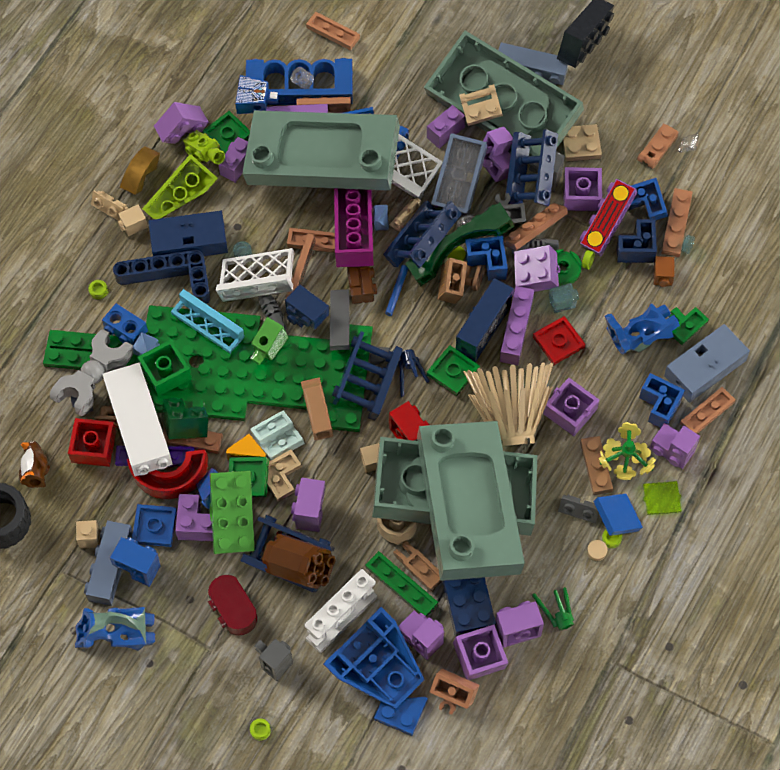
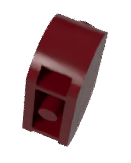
(232, 605)

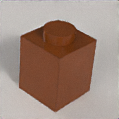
(663, 271)

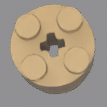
(397, 531)

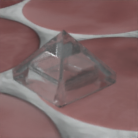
(689, 143)

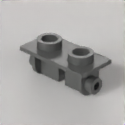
(571, 506)

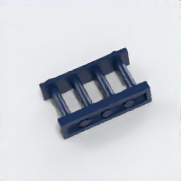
(518, 167)
(422, 234)
(379, 390)
(254, 558)

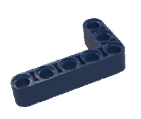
(168, 270)

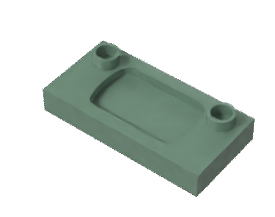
(525, 98)
(321, 150)
(402, 492)
(469, 501)

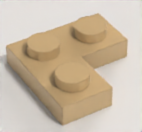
(277, 472)

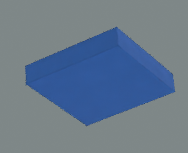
(618, 514)
(154, 525)

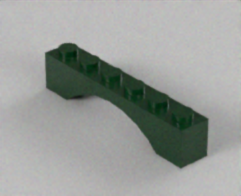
(490, 223)

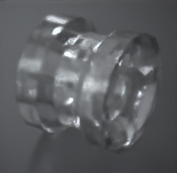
(302, 78)

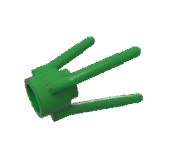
(564, 617)

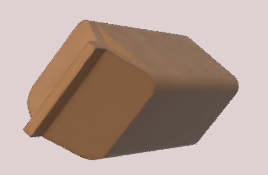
(317, 409)

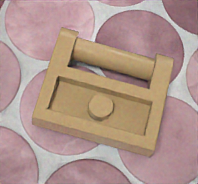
(483, 110)

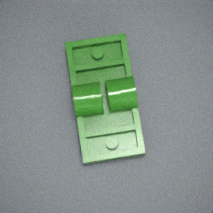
(231, 512)

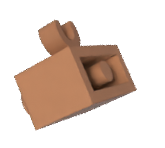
(454, 690)

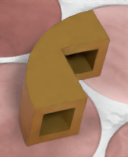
(141, 165)

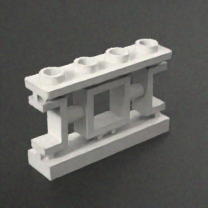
(340, 611)

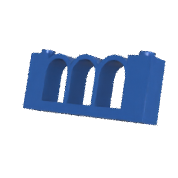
(341, 70)

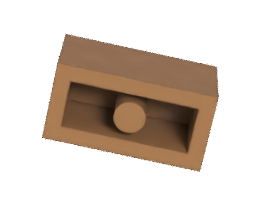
(452, 280)

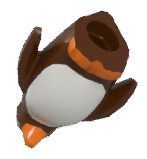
(33, 465)

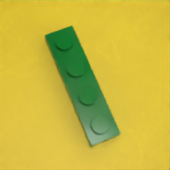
(401, 584)

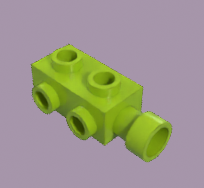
(203, 148)

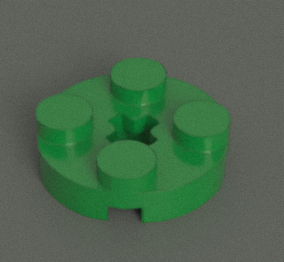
(573, 268)

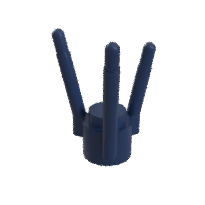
(409, 361)

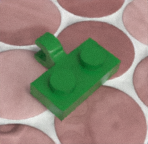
(688, 324)

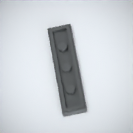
(339, 319)

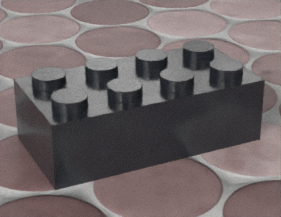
(585, 32)

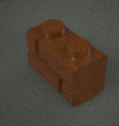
(361, 284)

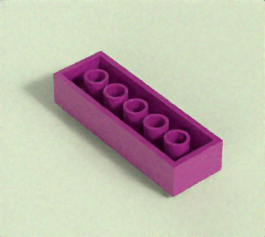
(353, 227)

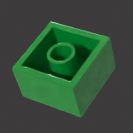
(164, 367)

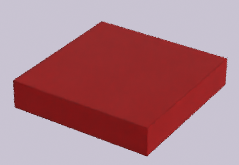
(559, 340)

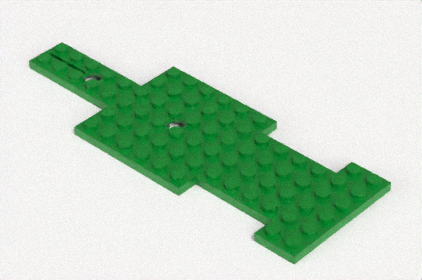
(233, 380)

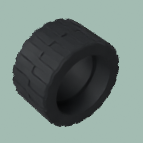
(19, 526)

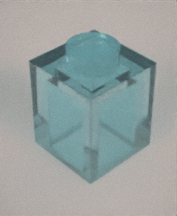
(563, 298)

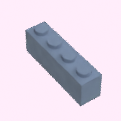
(539, 62)
(103, 574)

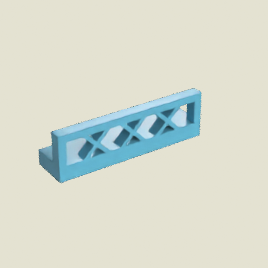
(212, 316)

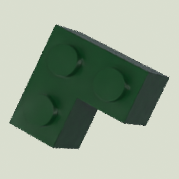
(183, 421)

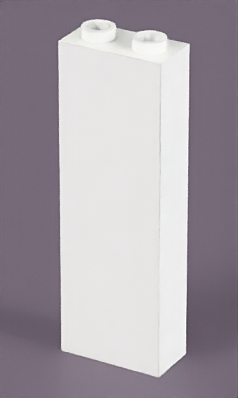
(137, 419)

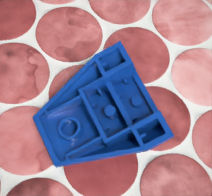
(377, 661)

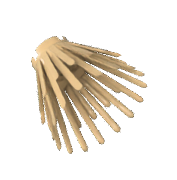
(517, 419)

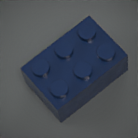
(468, 604)

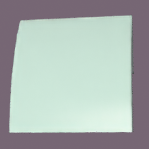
(277, 435)

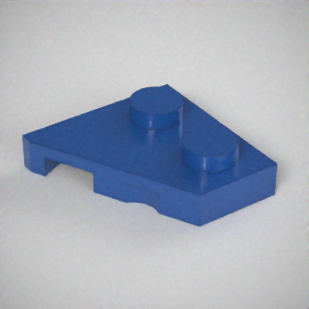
(404, 717)

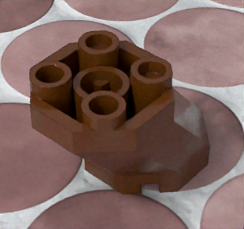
(298, 561)

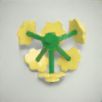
(637, 451)

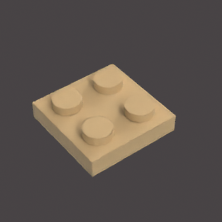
(582, 143)

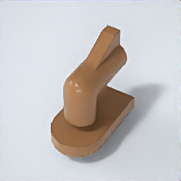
(476, 281)
(103, 416)

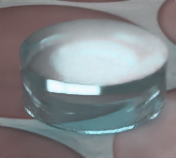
(688, 244)
(242, 249)

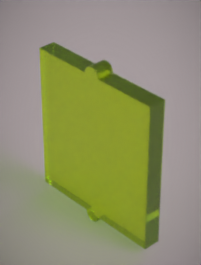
(662, 498)

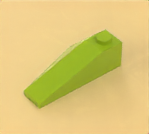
(183, 186)

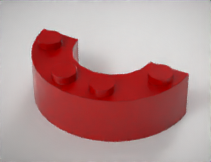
(180, 481)

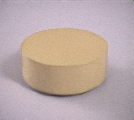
(597, 550)

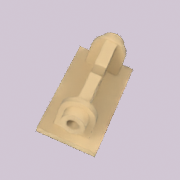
(105, 204)
(406, 214)

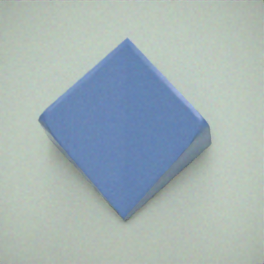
(381, 217)
(144, 344)

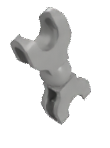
(83, 381)

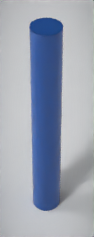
(396, 291)

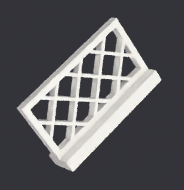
(406, 184)
(256, 286)

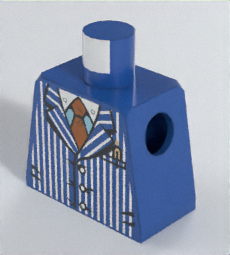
(253, 95)

